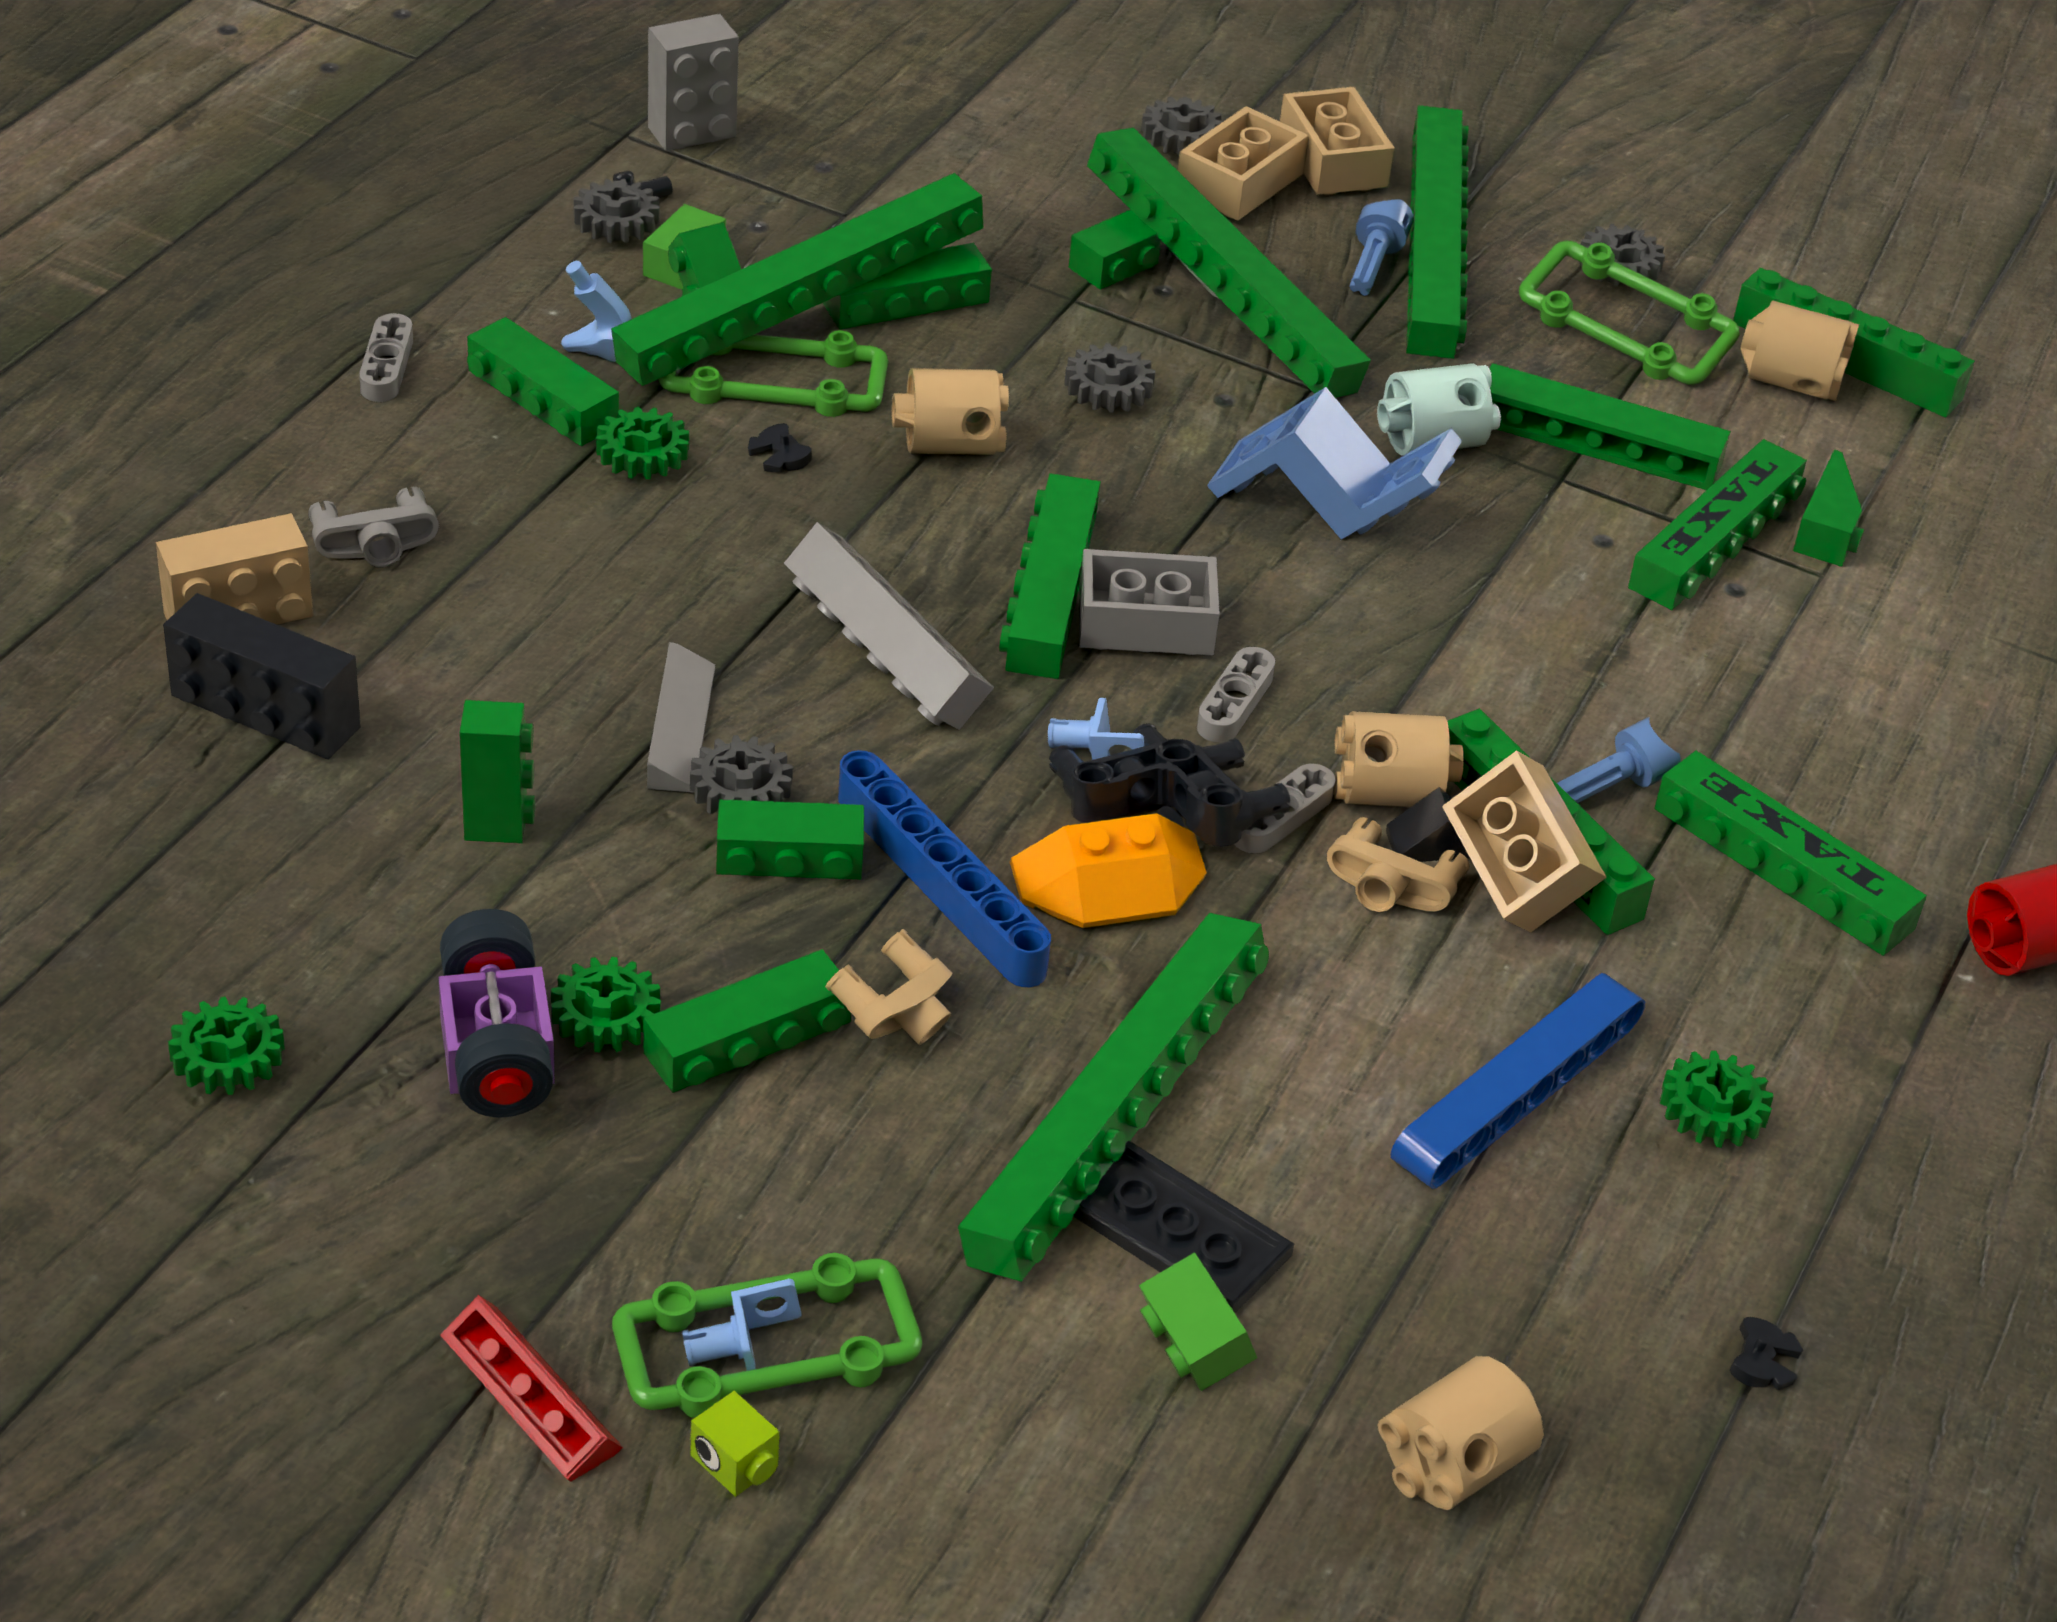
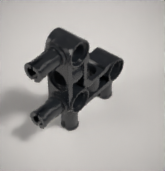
(1173, 775)

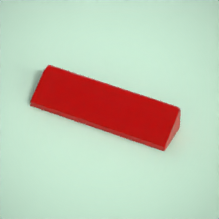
(530, 1389)

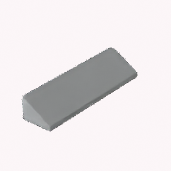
(679, 719)

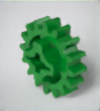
(642, 443)
(604, 1003)
(226, 1045)
(1716, 1098)

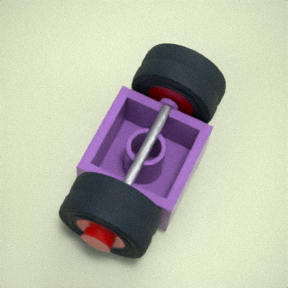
(495, 1015)

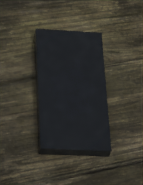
(1169, 1216)

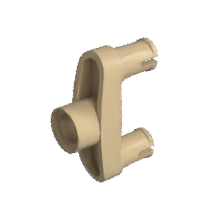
(1392, 878)
(909, 1006)

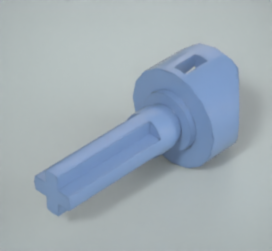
(1381, 233)
(1638, 756)

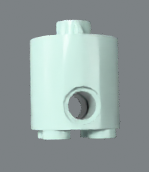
(1433, 400)

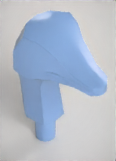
(606, 308)

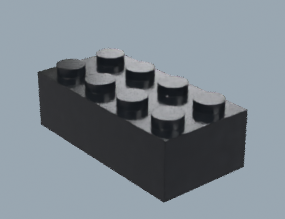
(262, 675)

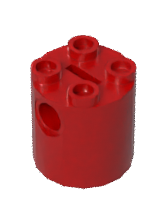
(2016, 921)

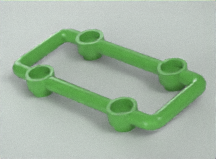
(1659, 359)
(828, 399)
(700, 1387)

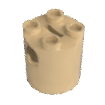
(1798, 349)
(952, 411)
(1409, 754)
(1462, 1432)

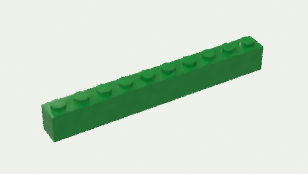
(1438, 233)
(1228, 263)
(797, 279)
(1112, 1098)

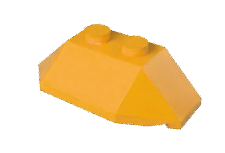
(1110, 870)

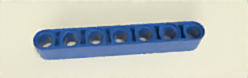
(946, 870)
(1517, 1081)

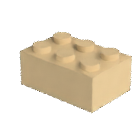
(1344, 140)
(1244, 161)
(246, 566)
(1523, 841)

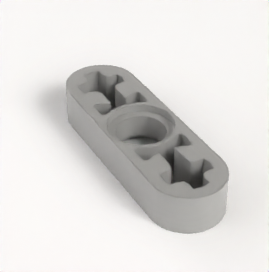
(390, 369)
(1237, 709)
(1318, 795)

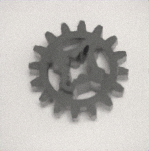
(1178, 123)
(616, 210)
(1630, 250)
(1109, 377)
(740, 773)

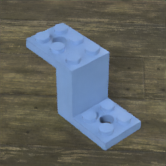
(1336, 464)

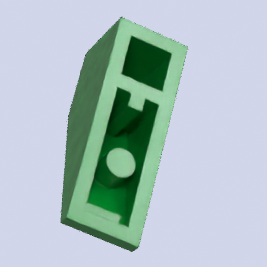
(1832, 516)

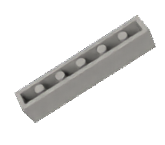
(888, 626)

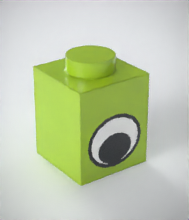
(735, 1444)

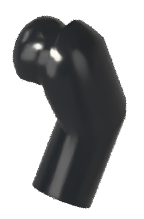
(660, 186)

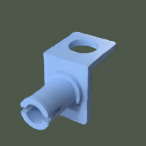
(1091, 733)
(734, 1336)

